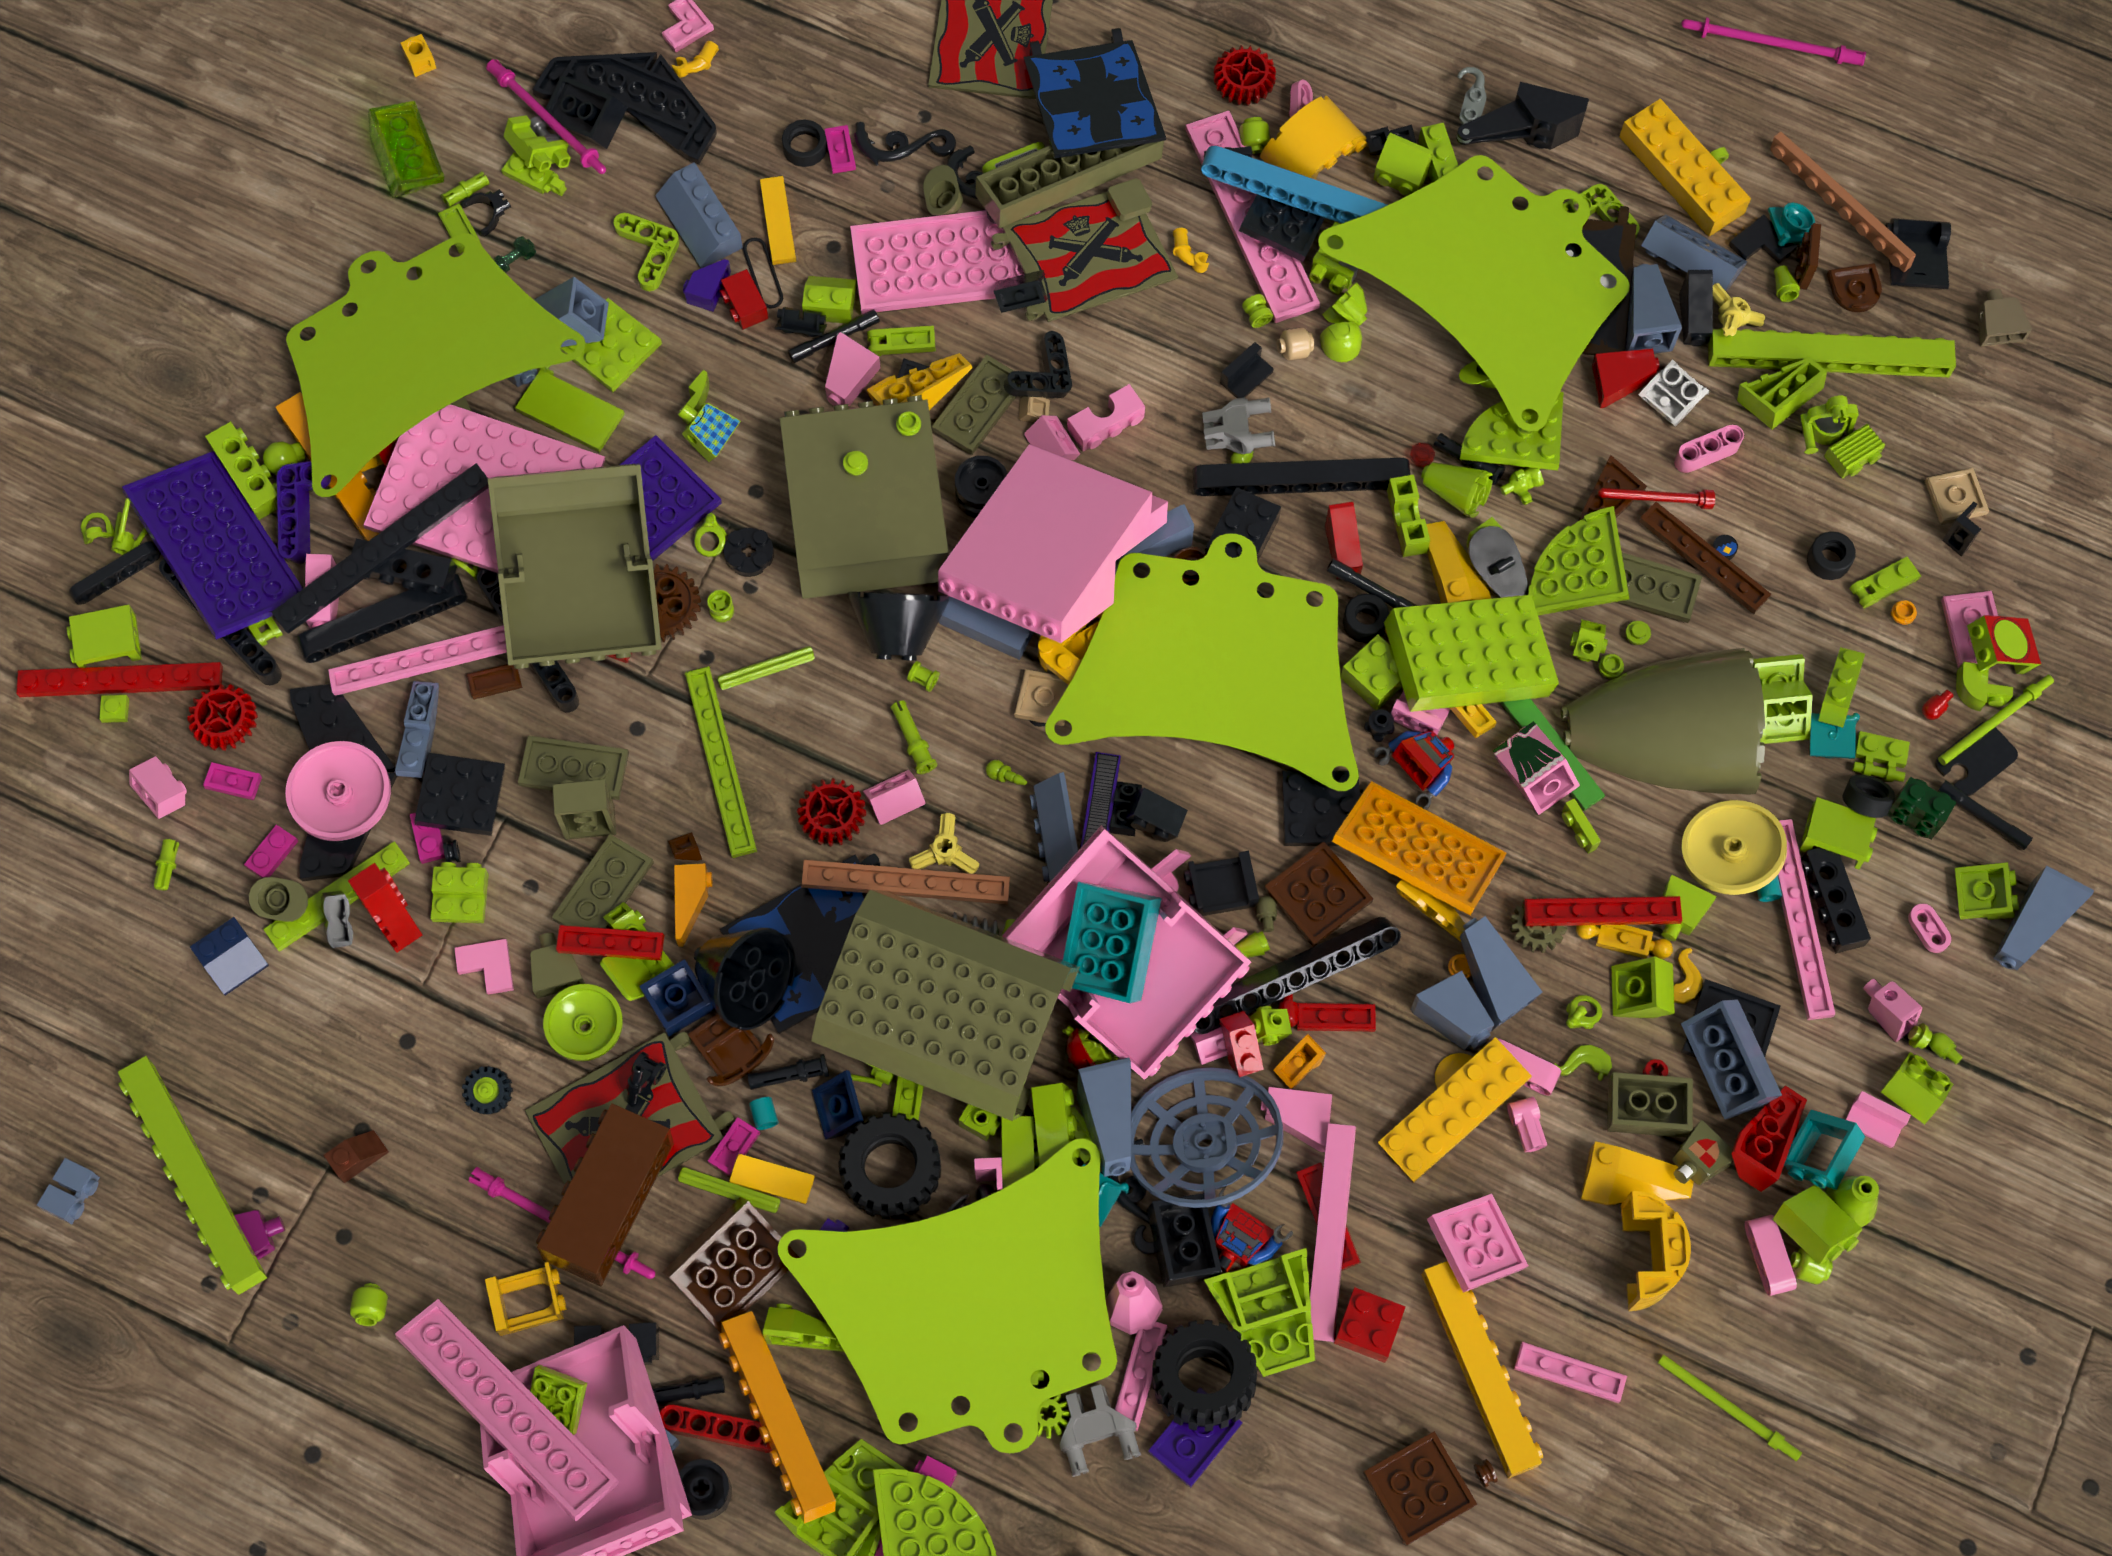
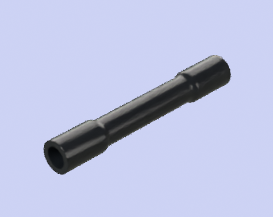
(810, 347)
(1349, 575)
(2009, 831)

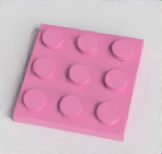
(1477, 1242)

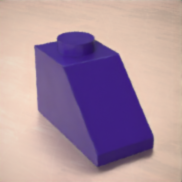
(705, 284)

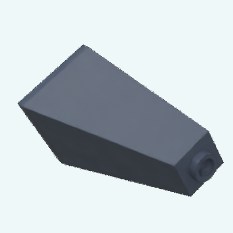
(1651, 312)
(2043, 910)
(1497, 974)
(1106, 1109)

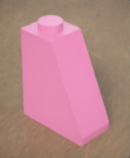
(849, 371)
(315, 567)
(1302, 1114)

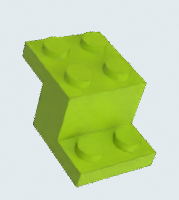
(1785, 698)

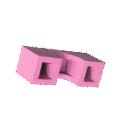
(1092, 430)

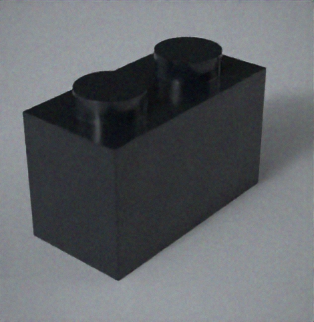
(1155, 815)

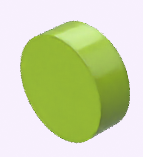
(1720, 154)

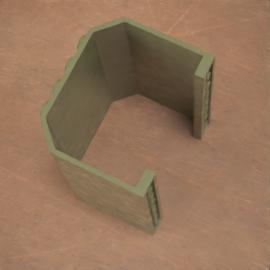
(941, 1002)

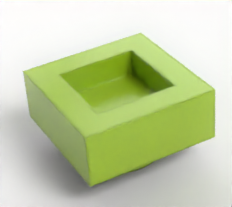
(114, 708)

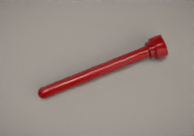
(1704, 499)

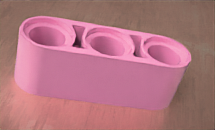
(1701, 456)
(1543, 1072)
(1770, 1255)

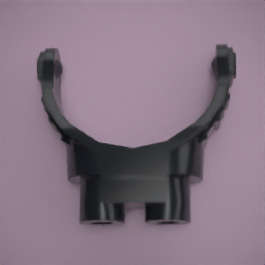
(492, 199)

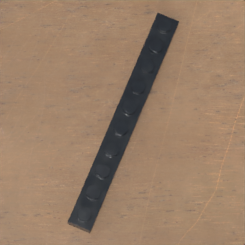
(381, 548)

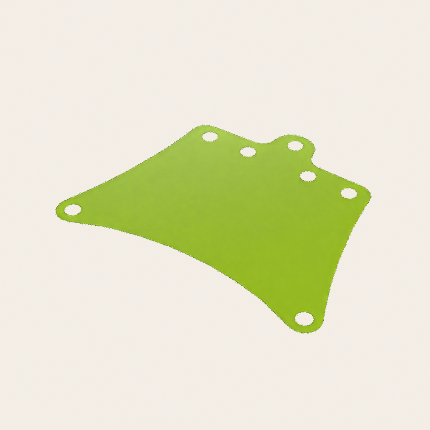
(1493, 276)
(413, 350)
(1215, 664)
(971, 1303)

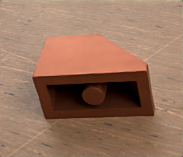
(355, 1155)

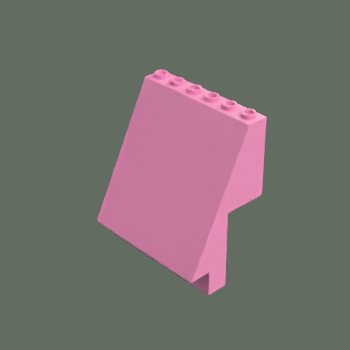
(1050, 544)
(1186, 967)
(625, 1434)

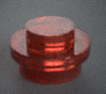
(1422, 454)

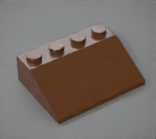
(729, 1264)

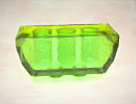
(403, 148)

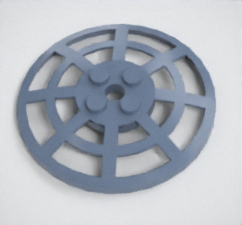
(1201, 1127)

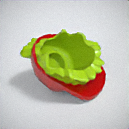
(1086, 1050)

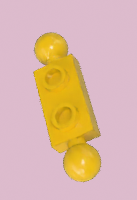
(1626, 940)

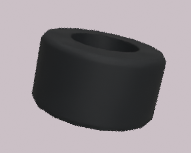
(1825, 568)
(1372, 605)

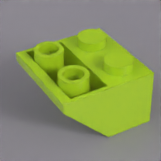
(1917, 1087)

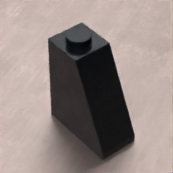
(1697, 307)

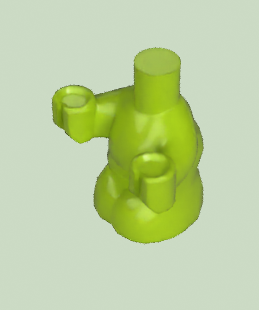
(1522, 481)

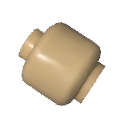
(1295, 343)

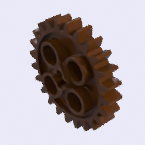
(670, 621)

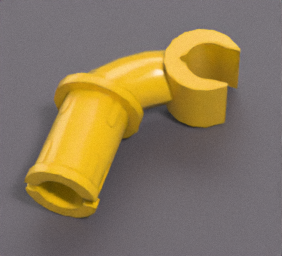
(700, 62)
(1183, 251)

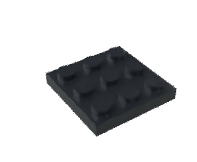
(1281, 226)
(460, 794)
(1313, 810)
(1759, 1012)

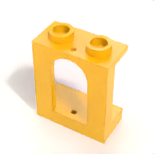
(496, 1289)

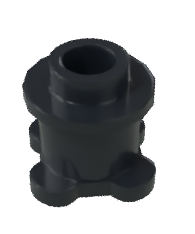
(1379, 730)

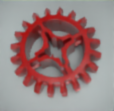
(1231, 69)
(236, 703)
(823, 818)

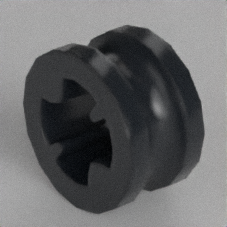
(452, 851)

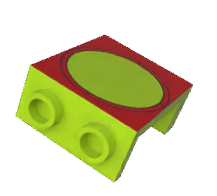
(2004, 642)

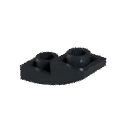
(1122, 799)

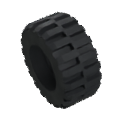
(884, 1131)
(1210, 1342)

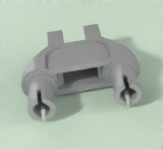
(1231, 428)
(1094, 1426)

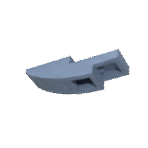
(419, 729)

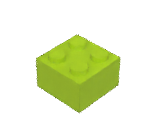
(1373, 673)

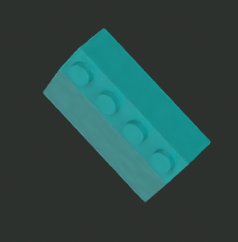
(1111, 940)

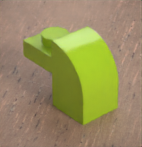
(1975, 691)

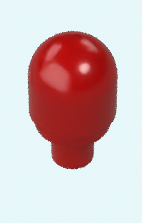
(1936, 705)
(1292, 1008)

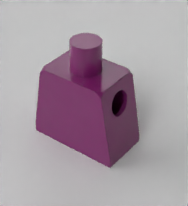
(259, 1231)

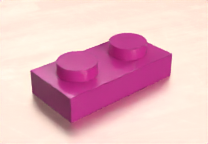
(840, 149)
(232, 781)
(428, 842)
(271, 852)
(736, 1141)

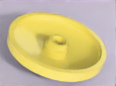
(1734, 847)

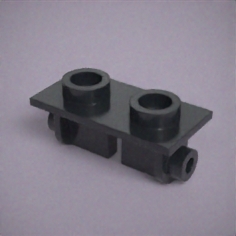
(811, 324)

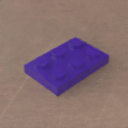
(1190, 1451)

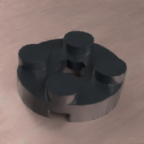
(748, 538)

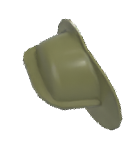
(942, 191)
(278, 899)

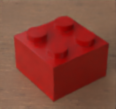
(1369, 1325)

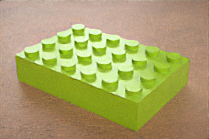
(1470, 653)

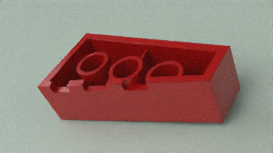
(385, 906)

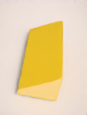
(771, 1178)

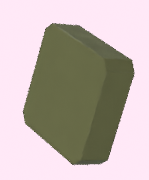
(1129, 199)

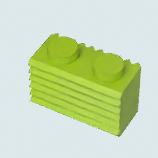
(1855, 451)

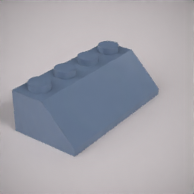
(698, 216)
(1692, 251)
(1054, 824)
(1731, 1058)

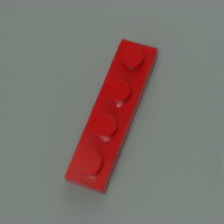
(610, 942)
(1311, 1183)

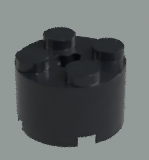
(714, 1477)

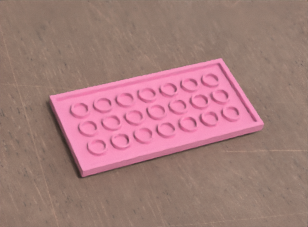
(929, 261)

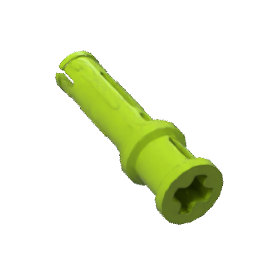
(916, 745)

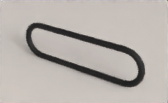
(771, 267)

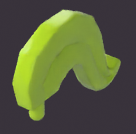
(1589, 1055)

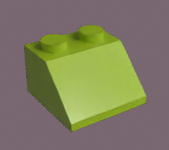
(1403, 165)
(831, 297)
(1643, 988)

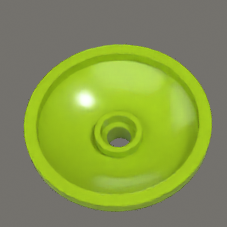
(581, 1006)

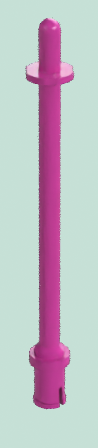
(1839, 54)
(506, 78)
(496, 1187)

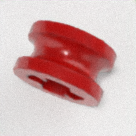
(1658, 1064)

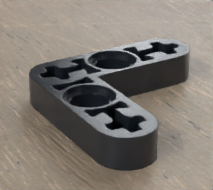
(1049, 377)

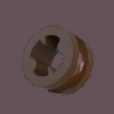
(1485, 1473)

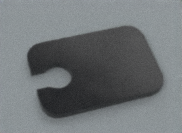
(1981, 760)

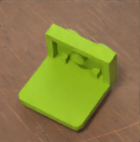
(631, 973)

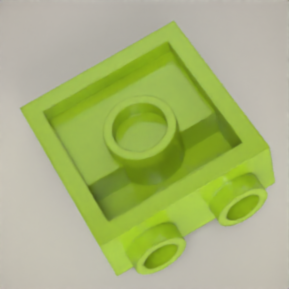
(1986, 891)
(459, 893)

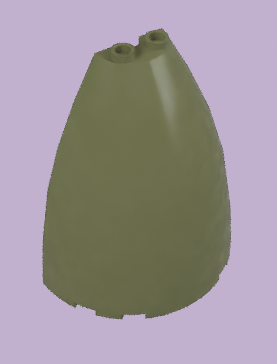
(1676, 723)

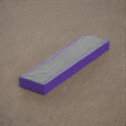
(1101, 794)

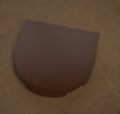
(1855, 287)

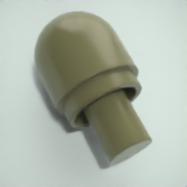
(1266, 912)

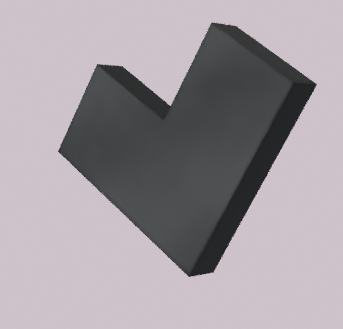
(1761, 235)

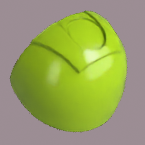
(1341, 341)

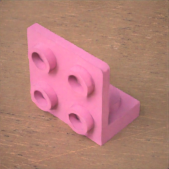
(1418, 720)

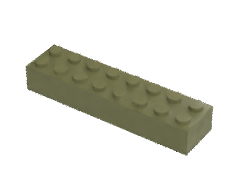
(1043, 180)

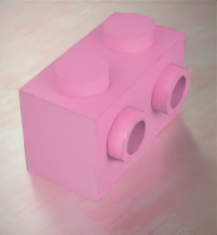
(157, 787)

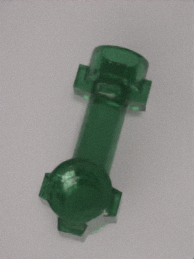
(523, 247)

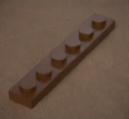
(1705, 557)

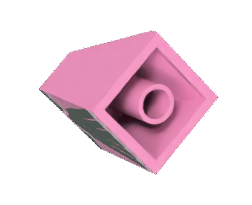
(1536, 767)

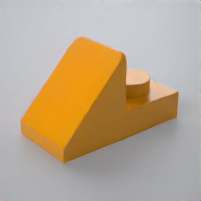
(1300, 1061)

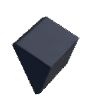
(837, 1106)

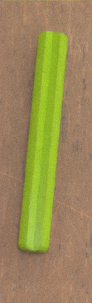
(766, 667)
(728, 1190)

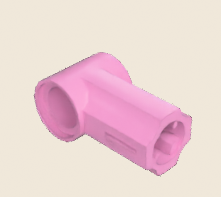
(1526, 1116)

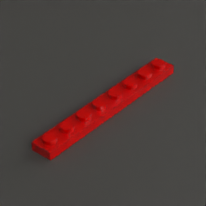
(119, 679)

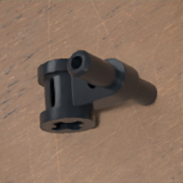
(643, 1071)

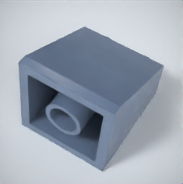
(577, 308)
(1454, 1012)

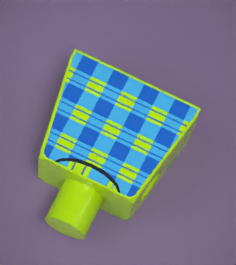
(707, 428)

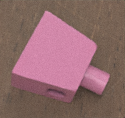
(1892, 1008)

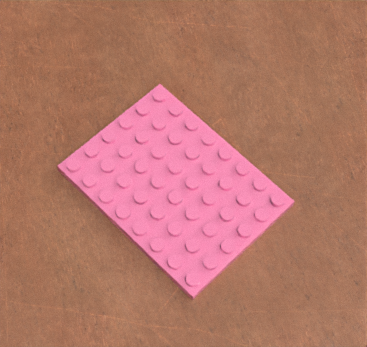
(445, 448)

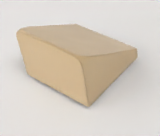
(1033, 408)

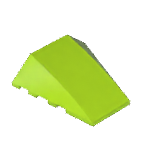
(1270, 1310)
(855, 1523)

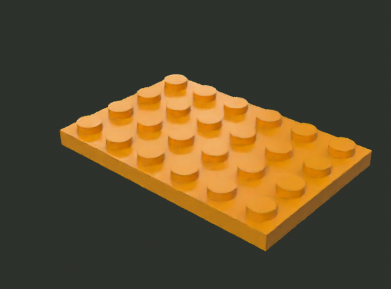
(1420, 847)

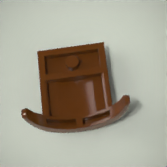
(729, 1050)

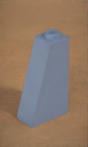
(1169, 538)
(986, 628)

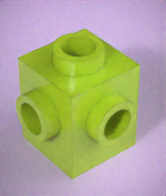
(1589, 641)
(625, 918)
(1271, 1025)

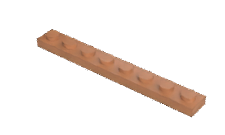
(1842, 202)
(906, 882)

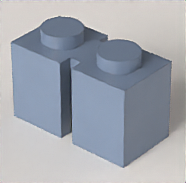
(62, 1204)

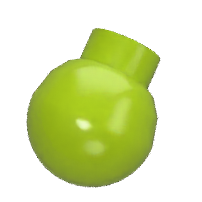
(281, 454)

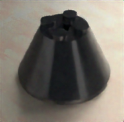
(897, 621)
(746, 975)

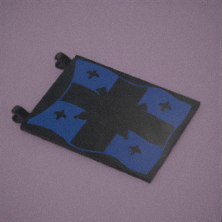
(1093, 97)
(817, 928)

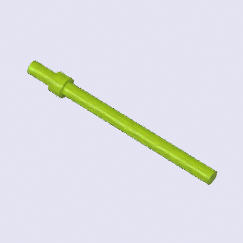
(2030, 693)
(1774, 1439)

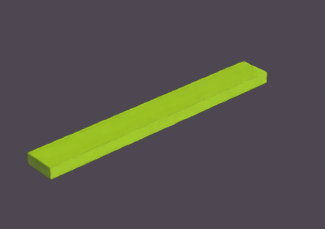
(720, 762)

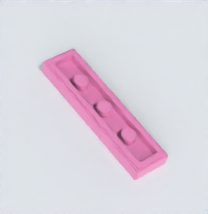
(1570, 1372)
(1139, 1373)

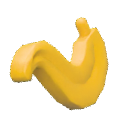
(1692, 985)

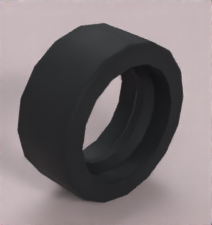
(802, 127)
(1868, 796)

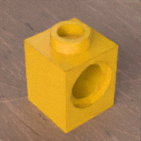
(421, 62)

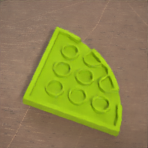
(1499, 440)
(1581, 566)
(926, 1517)

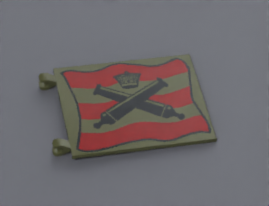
(985, 44)
(1086, 255)
(573, 1113)

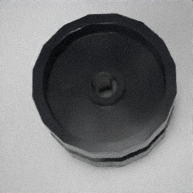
(976, 483)

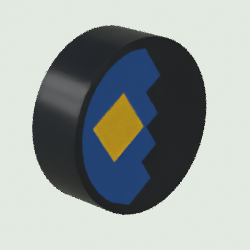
(1726, 546)

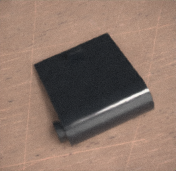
(1930, 244)

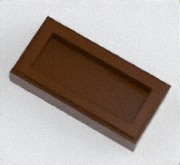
(494, 681)

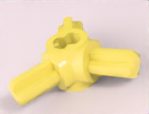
(1734, 311)
(954, 853)

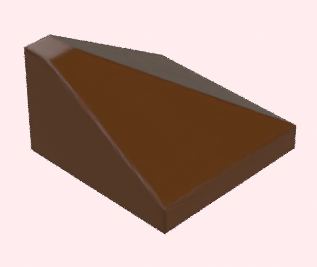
(685, 848)

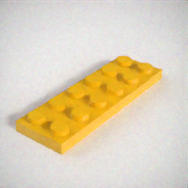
(1454, 1109)

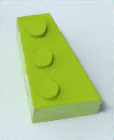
(1782, 393)

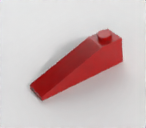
(1767, 1140)

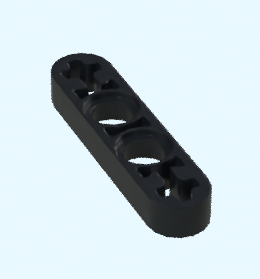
(114, 573)

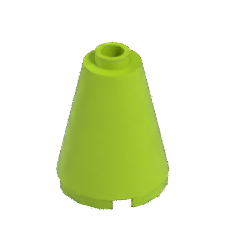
(1459, 486)
(1857, 1197)

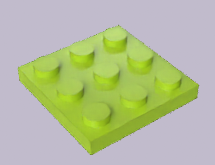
(620, 352)

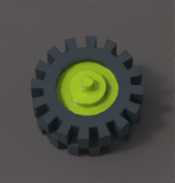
(487, 1090)

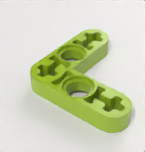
(1601, 205)
(657, 245)

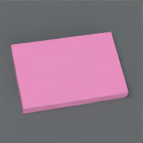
(1960, 612)

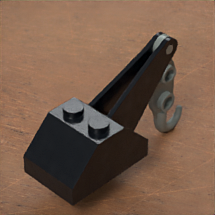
(1537, 115)

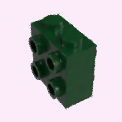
(1921, 808)

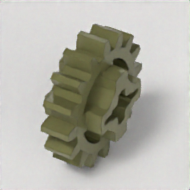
(1528, 933)

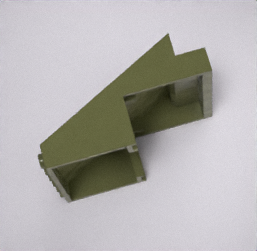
(869, 526)
(574, 565)

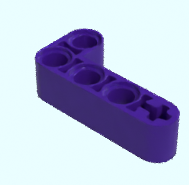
(295, 543)

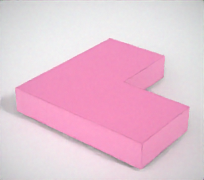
(691, 24)
(492, 959)

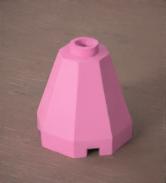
(1133, 1303)

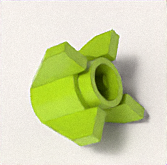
(1349, 307)

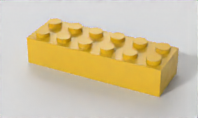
(1684, 167)

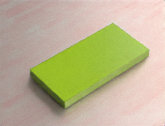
(569, 410)

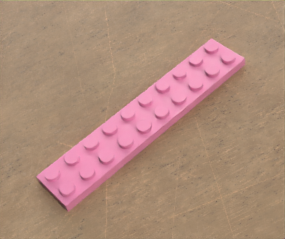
(1276, 273)
(507, 1410)

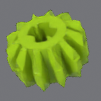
(1052, 1424)

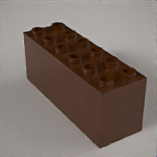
(605, 1194)

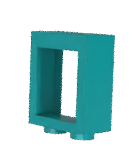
(1813, 1126)

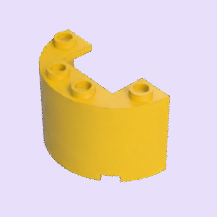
(1314, 139)
(1668, 1244)

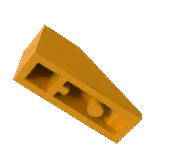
(690, 896)

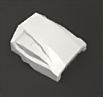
(1673, 393)

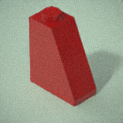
(1622, 373)
(1343, 535)

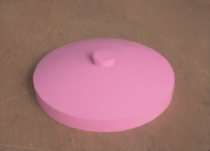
(338, 791)

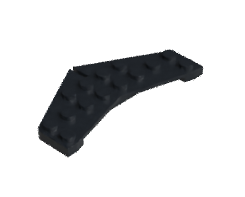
(652, 96)
(326, 720)

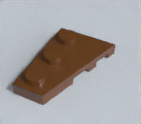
(1614, 477)

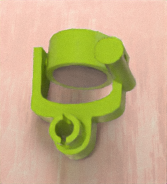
(1828, 422)

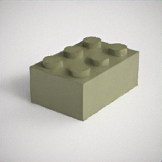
(584, 808)
(1650, 1104)

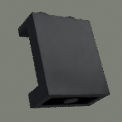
(1222, 885)

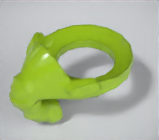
(710, 525)
(1576, 1013)

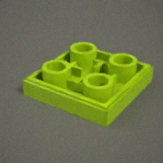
(560, 1395)

